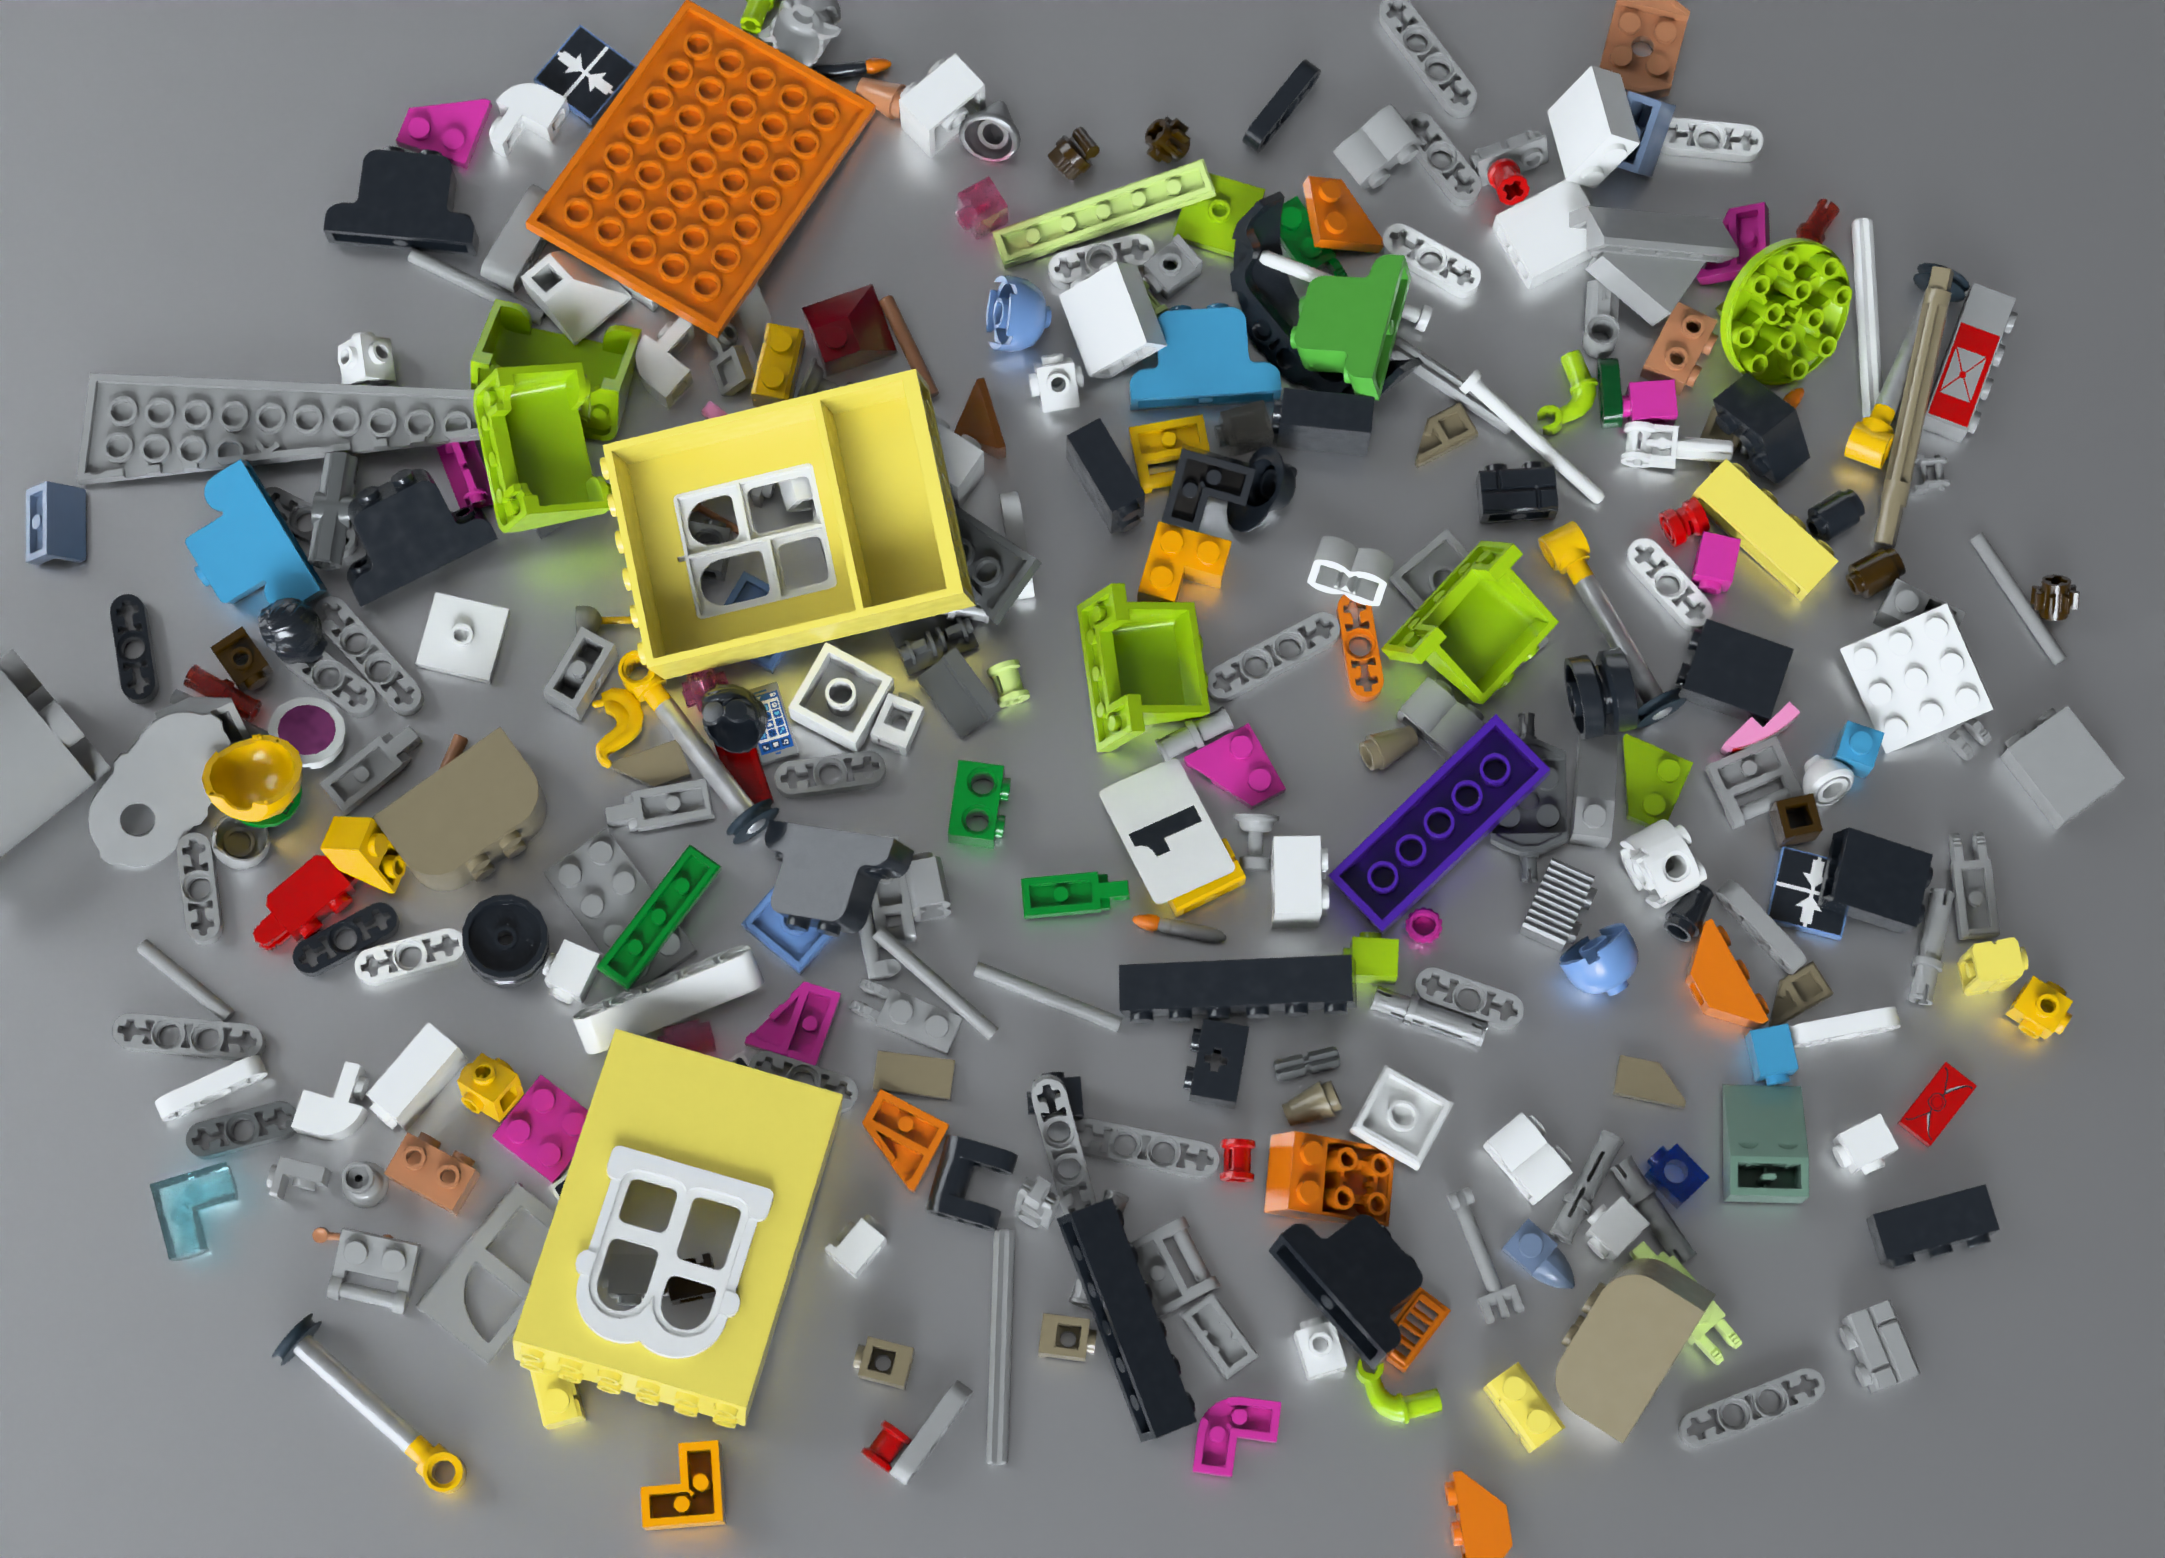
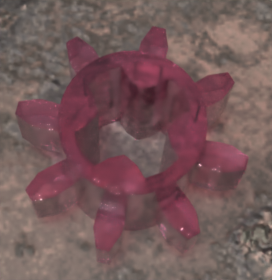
(697, 685)

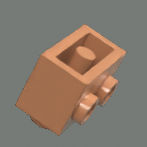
(1680, 347)
(432, 1172)

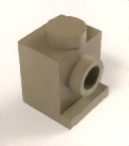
(1055, 1326)
(899, 1355)

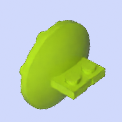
(1785, 311)

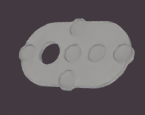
(165, 775)

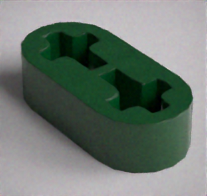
(1609, 393)

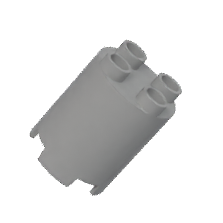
(41, 754)

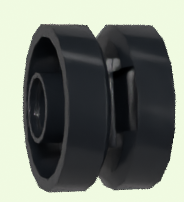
(1601, 693)
(511, 963)

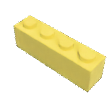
(1765, 530)

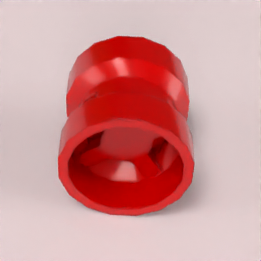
(1684, 522)

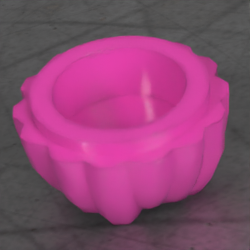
(1423, 925)

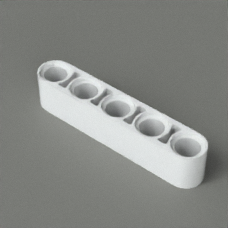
(670, 998)

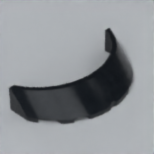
(1274, 307)

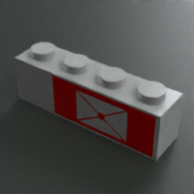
(1967, 363)

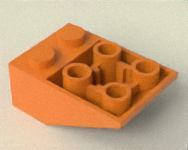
(1327, 1179)

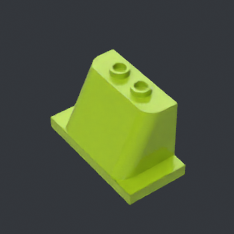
(1476, 623)
(1140, 664)

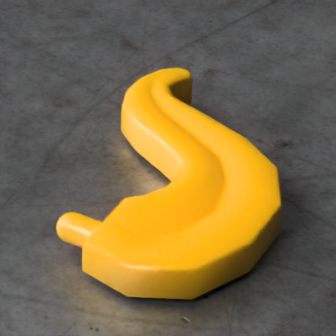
(629, 722)

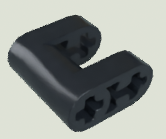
(954, 1176)

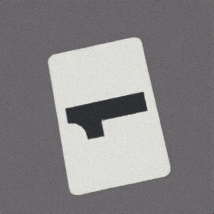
(1166, 831)

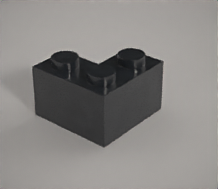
(1765, 427)
(1204, 475)

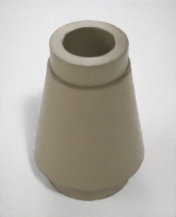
(1386, 747)
(1313, 1104)

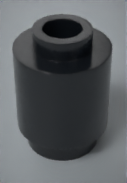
(1835, 514)

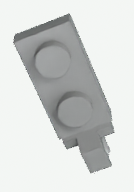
(370, 769)
(663, 806)
(1036, 1203)

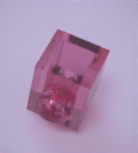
(981, 208)

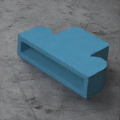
(250, 543)

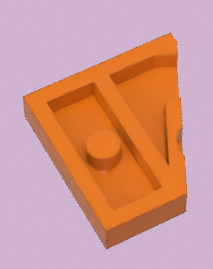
(1338, 218)
(904, 1136)

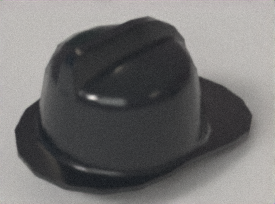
(1270, 490)

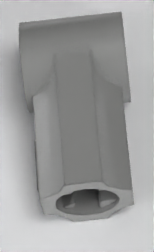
(1600, 316)

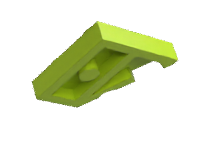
(1651, 780)

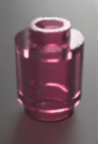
(691, 1036)

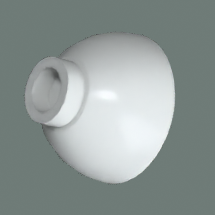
(1827, 780)

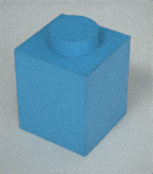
(1858, 748)
(1771, 1054)

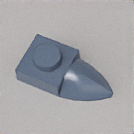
(1540, 1256)

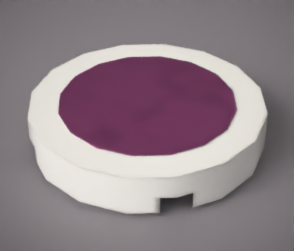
(311, 728)

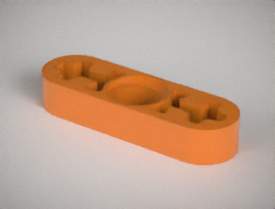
(1354, 674)

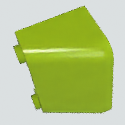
(609, 364)
(537, 446)

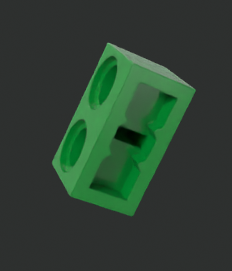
(969, 803)

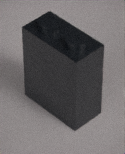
(1323, 421)
(1105, 476)
(1734, 672)
(1875, 880)

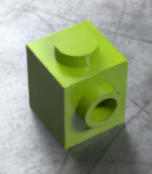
(1374, 958)

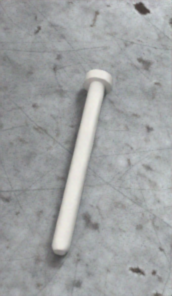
(1418, 316)
(1531, 436)

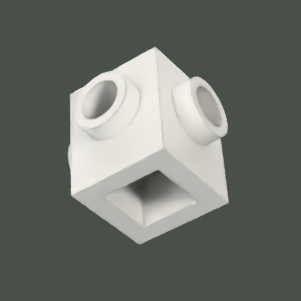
(366, 360)
(1057, 396)

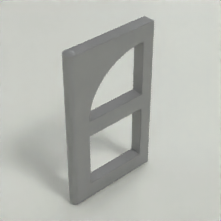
(446, 1297)

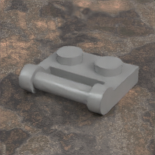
(1750, 770)
(374, 1257)
(1161, 1272)

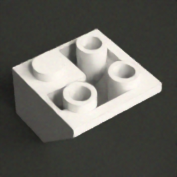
(573, 294)

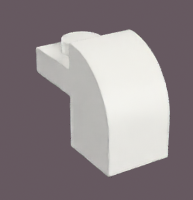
(529, 108)
(657, 363)
(336, 1116)

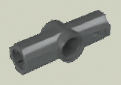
(330, 511)

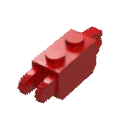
(304, 902)

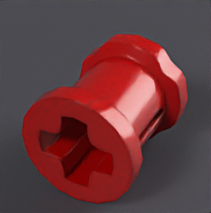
(1507, 180)
(1237, 1160)
(886, 1446)

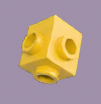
(2041, 1008)
(490, 1087)

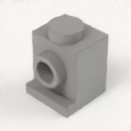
(1170, 282)

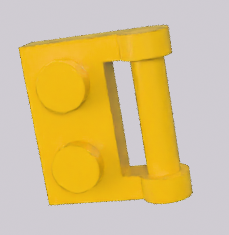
(1163, 443)

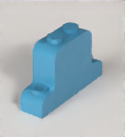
(1204, 363)

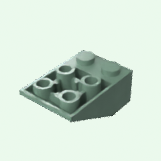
(1764, 1144)

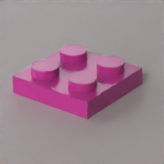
(543, 1129)

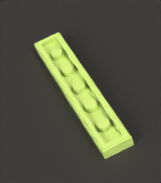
(1104, 213)

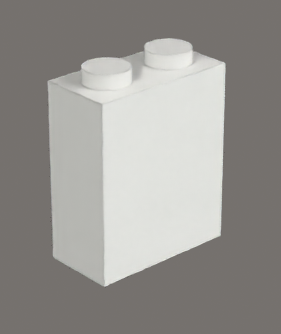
(1593, 127)
(1539, 233)
(1112, 319)
(415, 1078)

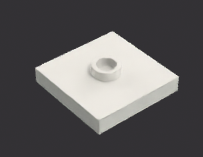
(463, 637)
(1401, 1117)

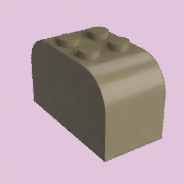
(467, 815)
(1628, 1343)

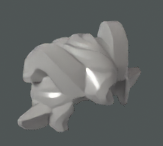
(803, 28)

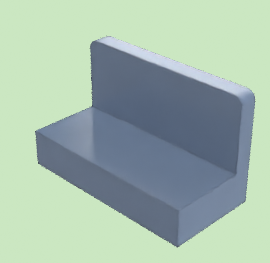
(55, 523)

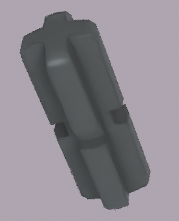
(1298, 1066)

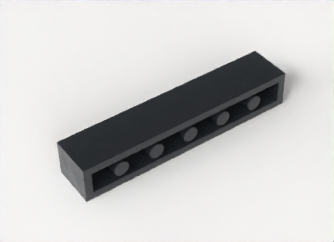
(1238, 987)
(1127, 1319)

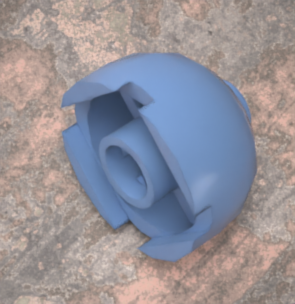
(1016, 314)
(1602, 962)

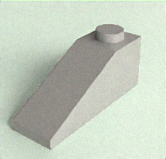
(1594, 792)

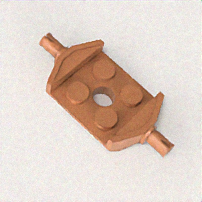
(1655, 23)

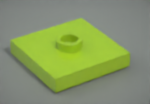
(1213, 220)

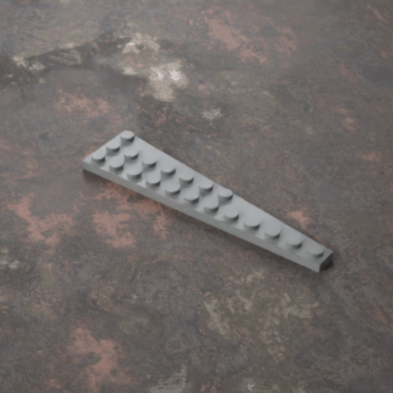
(206, 424)

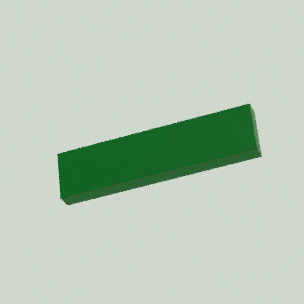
(658, 918)

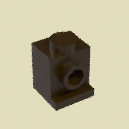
(235, 647)
(685, 1290)

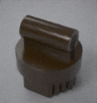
(1074, 154)

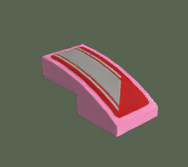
(1753, 733)

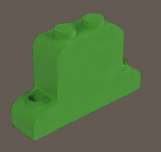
(1353, 323)

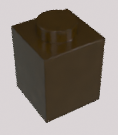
(1795, 820)

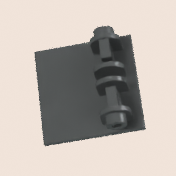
(926, 640)

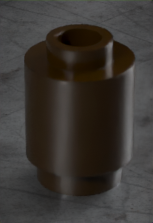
(1875, 572)

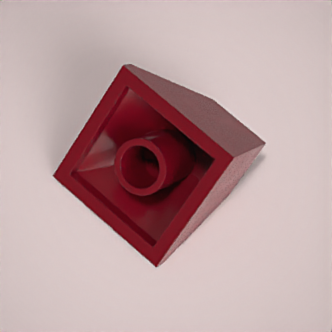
(849, 330)

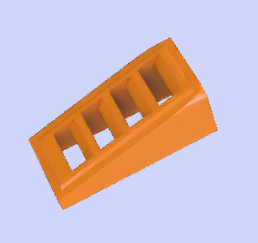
(1396, 1358)

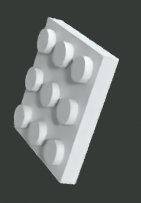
(1917, 678)

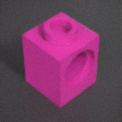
(1651, 402)
(1715, 562)

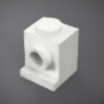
(897, 707)
(858, 1245)

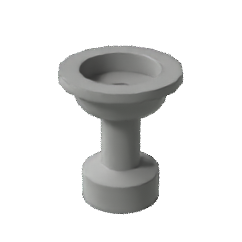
(814, 381)
(1255, 826)
(364, 1184)

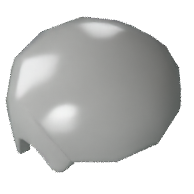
(239, 844)

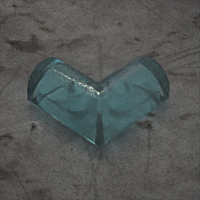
(180, 1203)

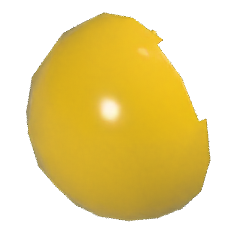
(254, 778)

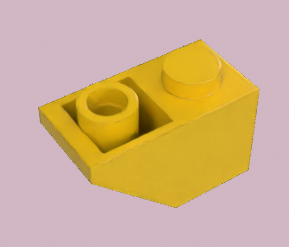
(363, 852)

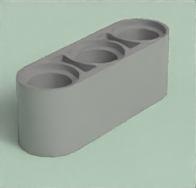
(516, 246)

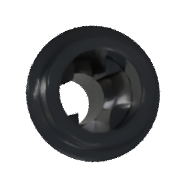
(1688, 914)

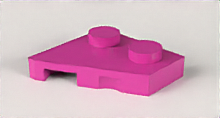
(445, 128)
(1751, 233)
(1239, 766)
(799, 1024)

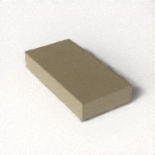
(914, 1075)

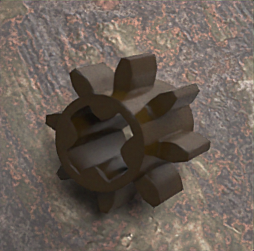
(1167, 140)
(2055, 597)

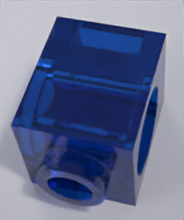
(1675, 1192)

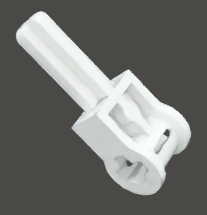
(1663, 446)

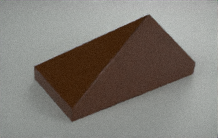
(981, 421)

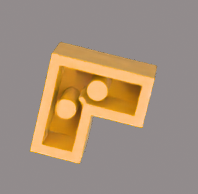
(1181, 555)
(698, 1497)

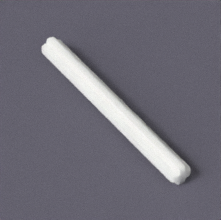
(1867, 313)

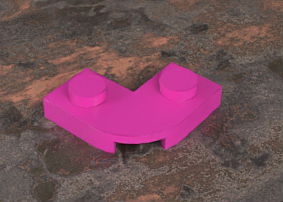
(1224, 1424)

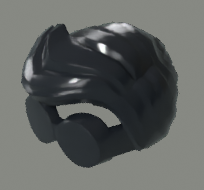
(292, 631)
(733, 717)

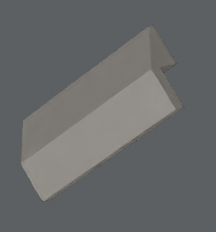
(1654, 234)

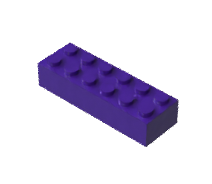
(1439, 824)

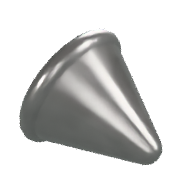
(990, 133)

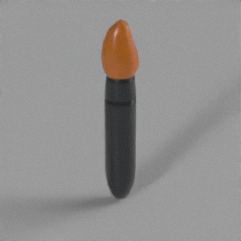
(847, 69)

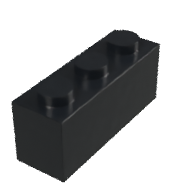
(1933, 1226)

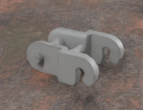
(1940, 483)

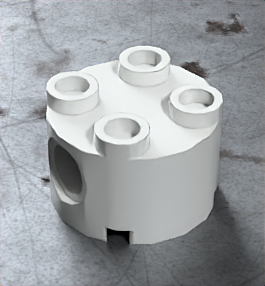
(1662, 862)

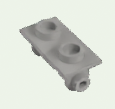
(1526, 149)

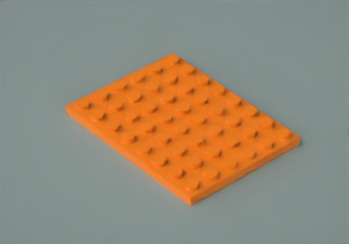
(701, 168)

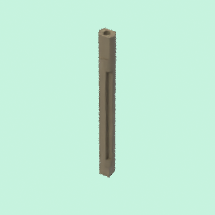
(1914, 405)

